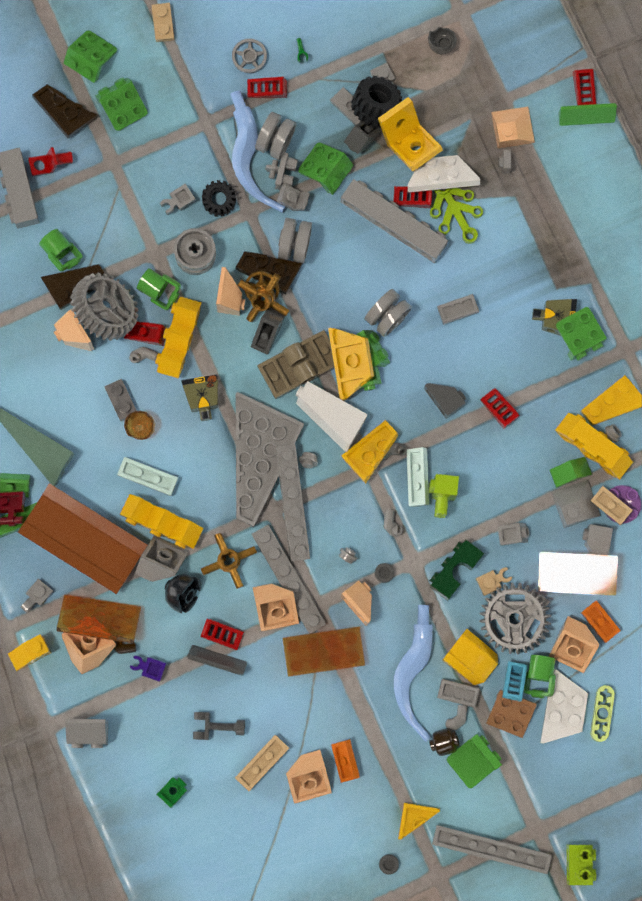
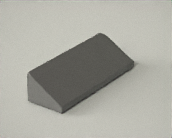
(217, 660)

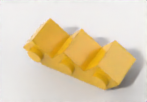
(178, 337)
(594, 445)
(161, 522)

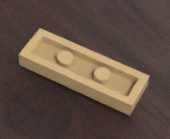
(262, 763)

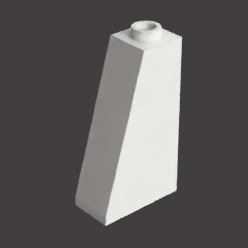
(331, 414)

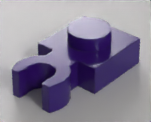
(151, 668)

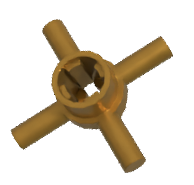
(266, 292)
(232, 554)

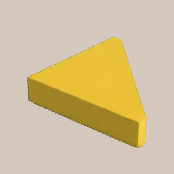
(413, 817)

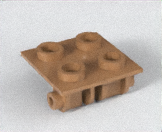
(511, 715)

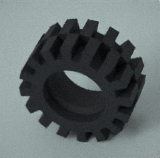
(218, 209)

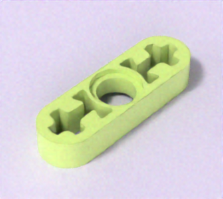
(599, 698)

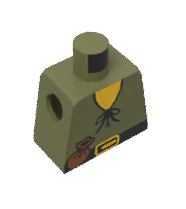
(554, 312)
(202, 395)

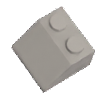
(86, 732)

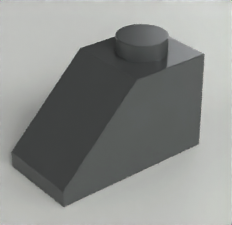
(362, 136)
(267, 330)
(445, 398)

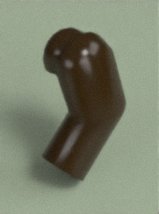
(122, 648)

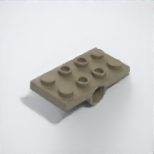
(298, 364)

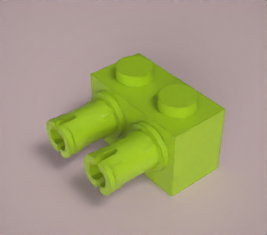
(443, 489)
(580, 864)

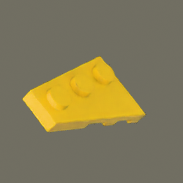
(613, 402)
(370, 450)

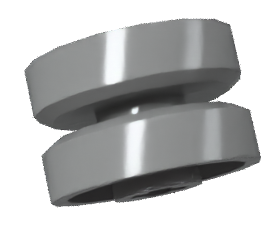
(275, 136)
(294, 240)
(190, 241)
(388, 312)

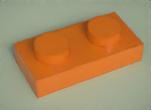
(600, 621)
(345, 761)

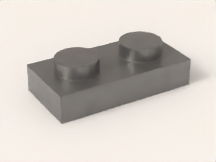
(120, 399)

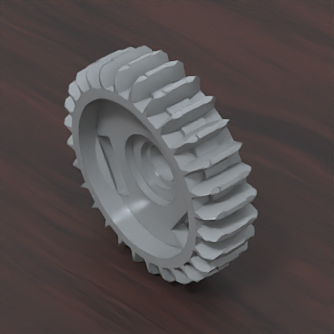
(98, 318)
(515, 634)

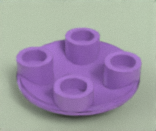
(630, 498)

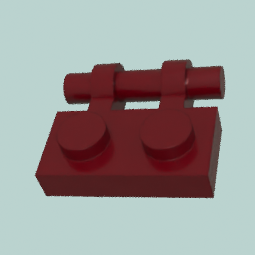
(12, 503)

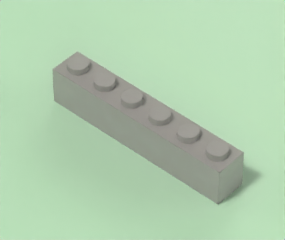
(394, 221)

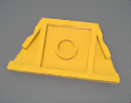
(351, 361)

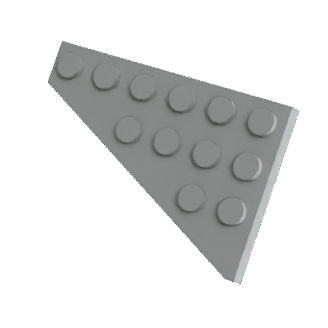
(257, 435)

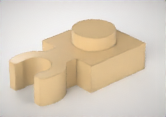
(490, 581)

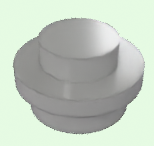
(612, 433)
(308, 460)
(348, 555)

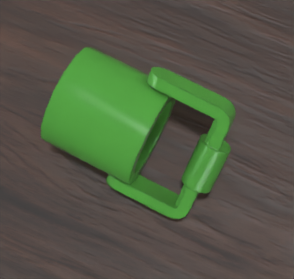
(58, 247)
(154, 285)
(540, 669)

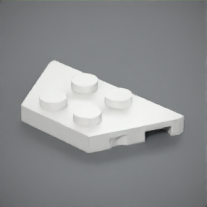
(443, 174)
(564, 710)

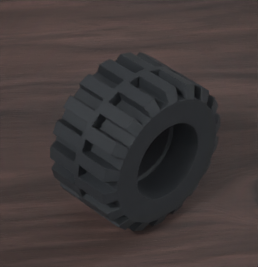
(378, 90)

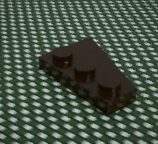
(66, 114)
(255, 262)
(62, 284)

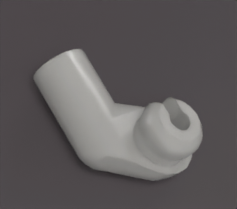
(142, 353)
(389, 524)
(458, 720)

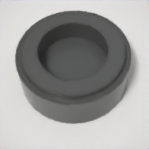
(384, 573)
(388, 864)

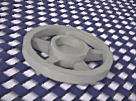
(249, 56)

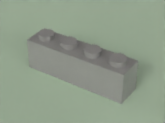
(18, 189)

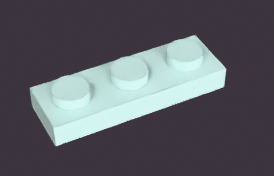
(147, 476)
(417, 477)

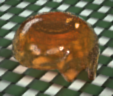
(139, 425)

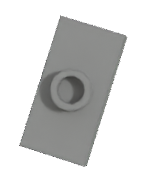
(342, 102)
(458, 309)
(458, 693)

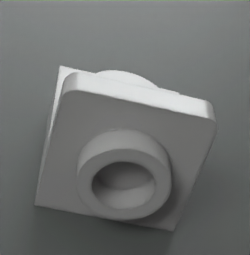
(292, 198)
(513, 533)

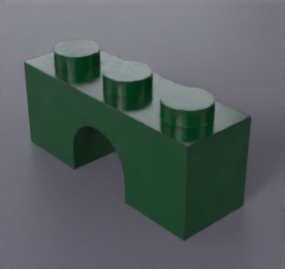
(444, 582)

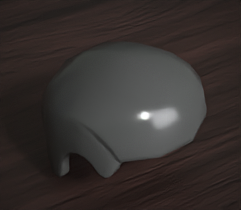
(442, 40)

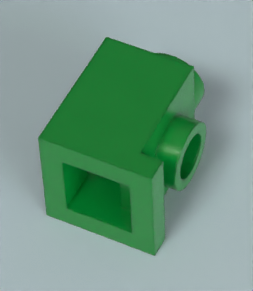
(170, 799)

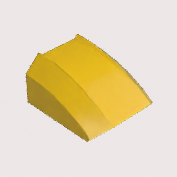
(471, 658)

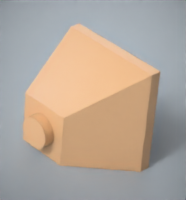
(512, 127)
(229, 295)
(72, 332)
(359, 600)
(275, 607)
(574, 645)
(87, 651)
(308, 777)

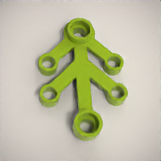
(455, 208)

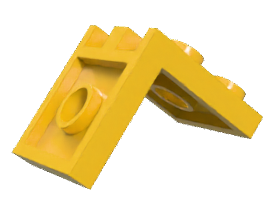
(407, 134)

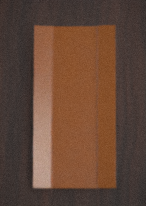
(82, 538)

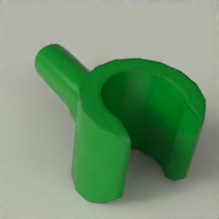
(301, 50)

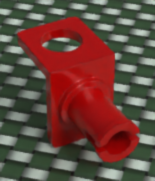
(50, 161)

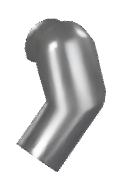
(396, 449)

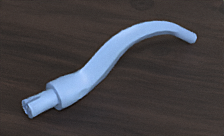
(245, 148)
(411, 665)

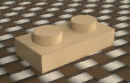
(162, 22)
(611, 505)

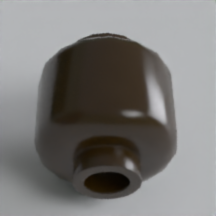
(444, 742)

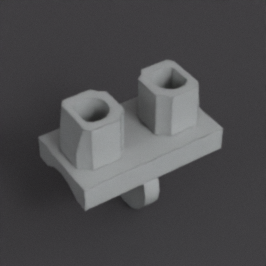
(285, 163)

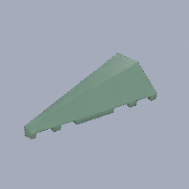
(44, 452)

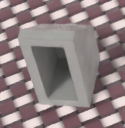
(597, 539)

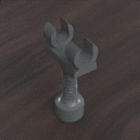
(238, 727)

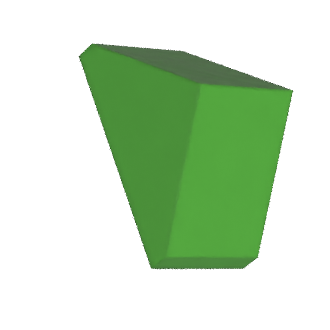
(570, 471)

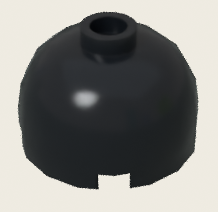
(181, 592)

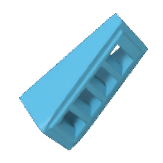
(519, 669)

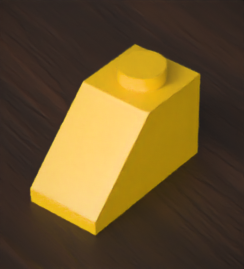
(29, 652)

